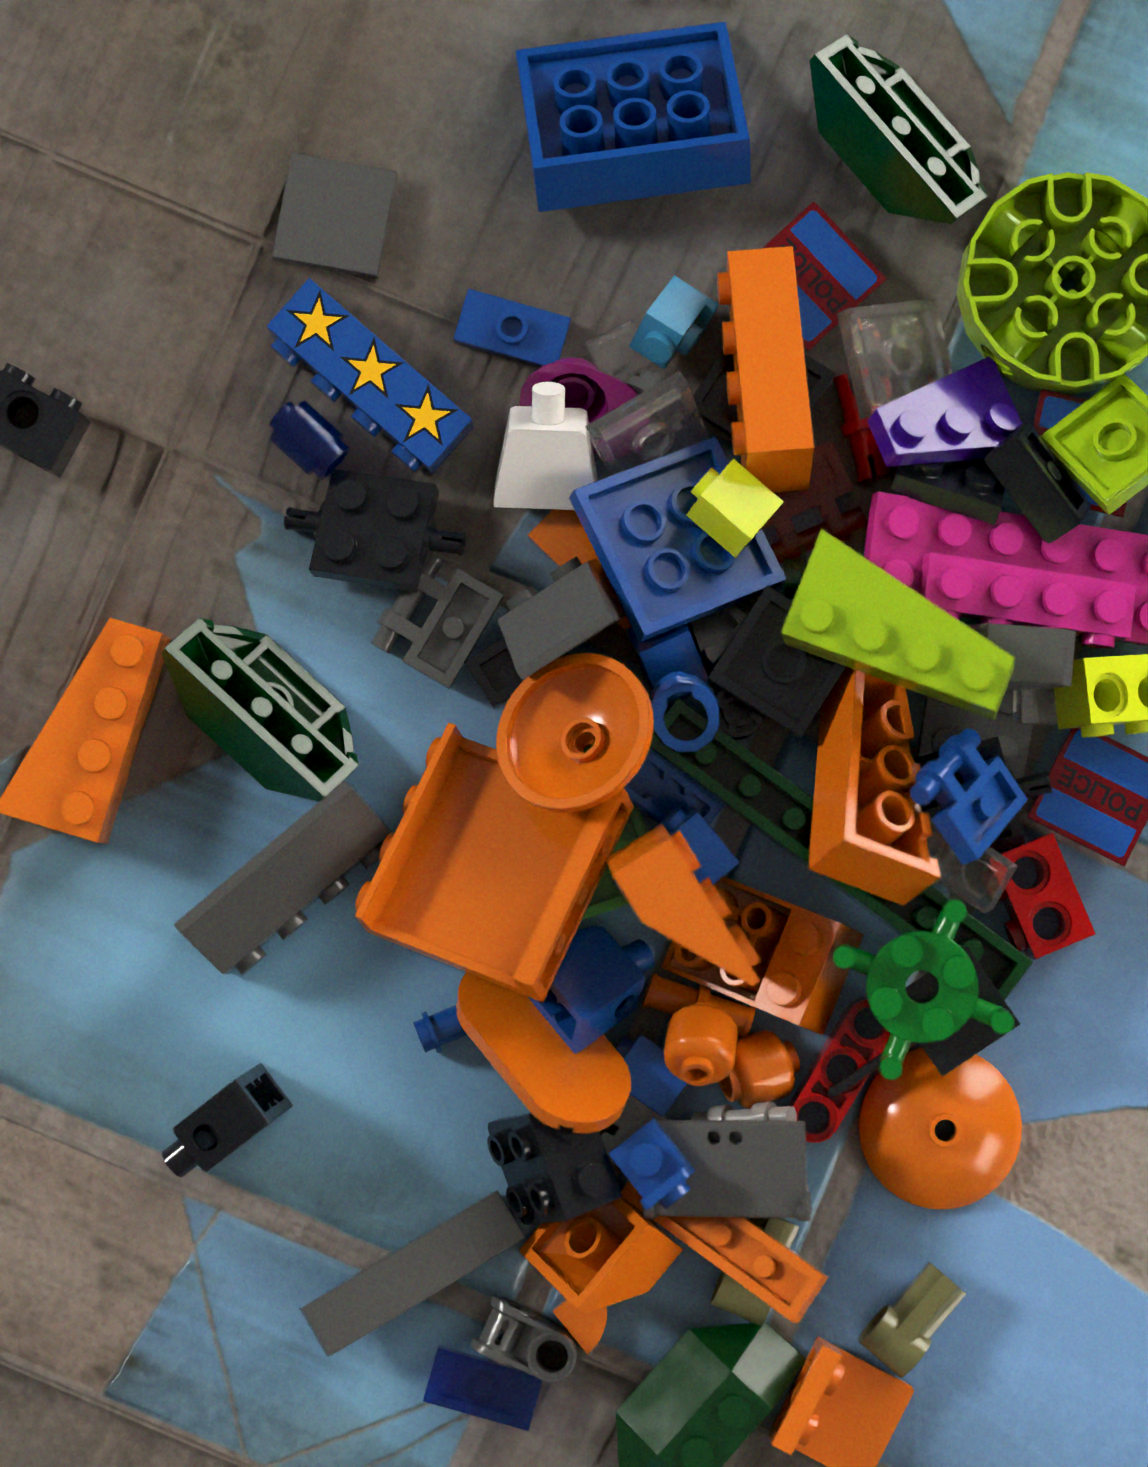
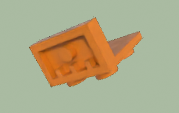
(840, 1409)

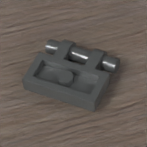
(451, 627)

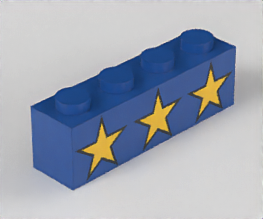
(369, 377)

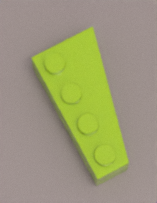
(887, 630)

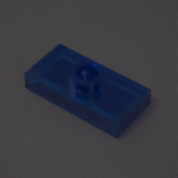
(482, 1388)

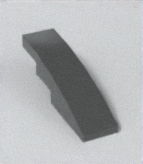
(412, 1273)

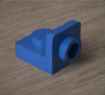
(654, 1165)

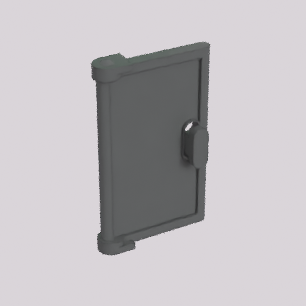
(744, 1179)

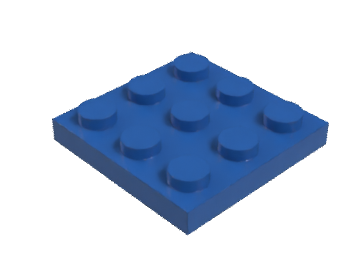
(656, 555)

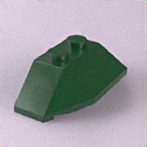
(892, 134)
(262, 708)
(705, 1396)

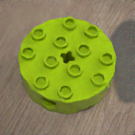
(1014, 273)

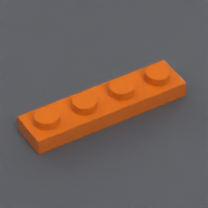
(748, 1257)

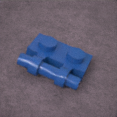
(978, 808)

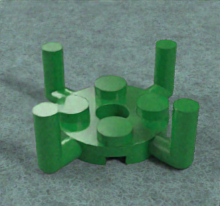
(930, 1020)

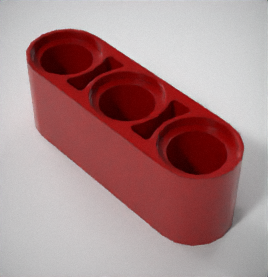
(815, 1084)

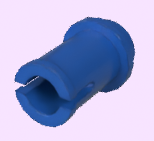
(438, 1029)

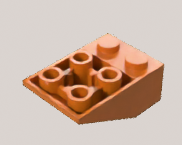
(667, 896)
(794, 952)

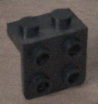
(550, 1169)

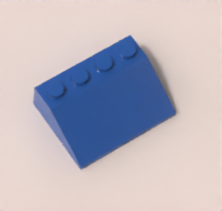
(634, 116)

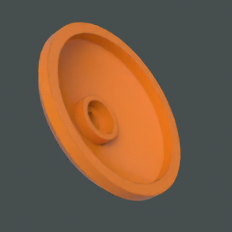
(557, 715)
(901, 1141)

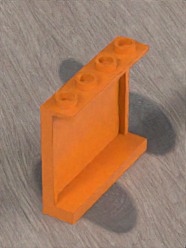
(486, 873)

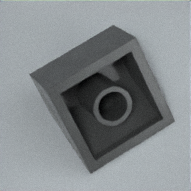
(560, 616)

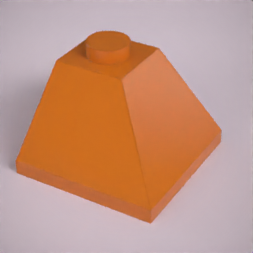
(601, 1255)

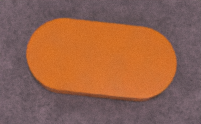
(550, 1080)

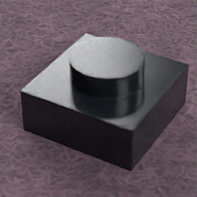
(495, 672)

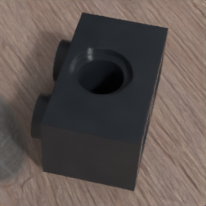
(54, 434)

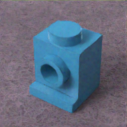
(673, 323)

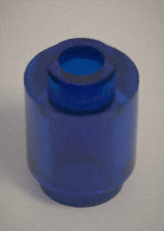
(308, 439)

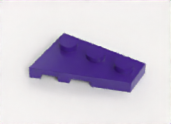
(947, 419)

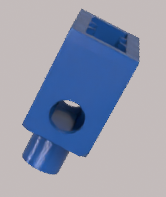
(595, 986)

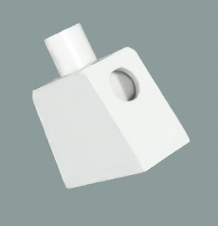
(544, 453)

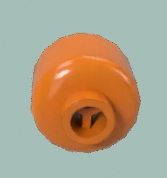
(700, 1044)
(761, 1070)

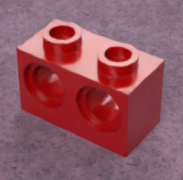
(1051, 890)

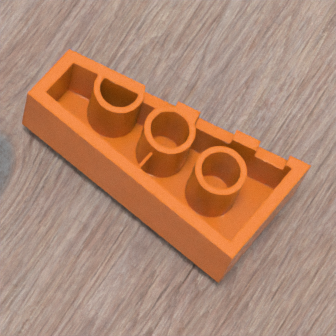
(768, 367)
(89, 742)
(863, 810)

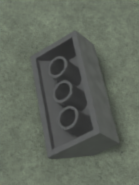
(284, 880)

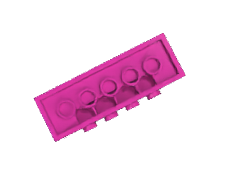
(1009, 575)

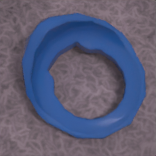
(681, 682)

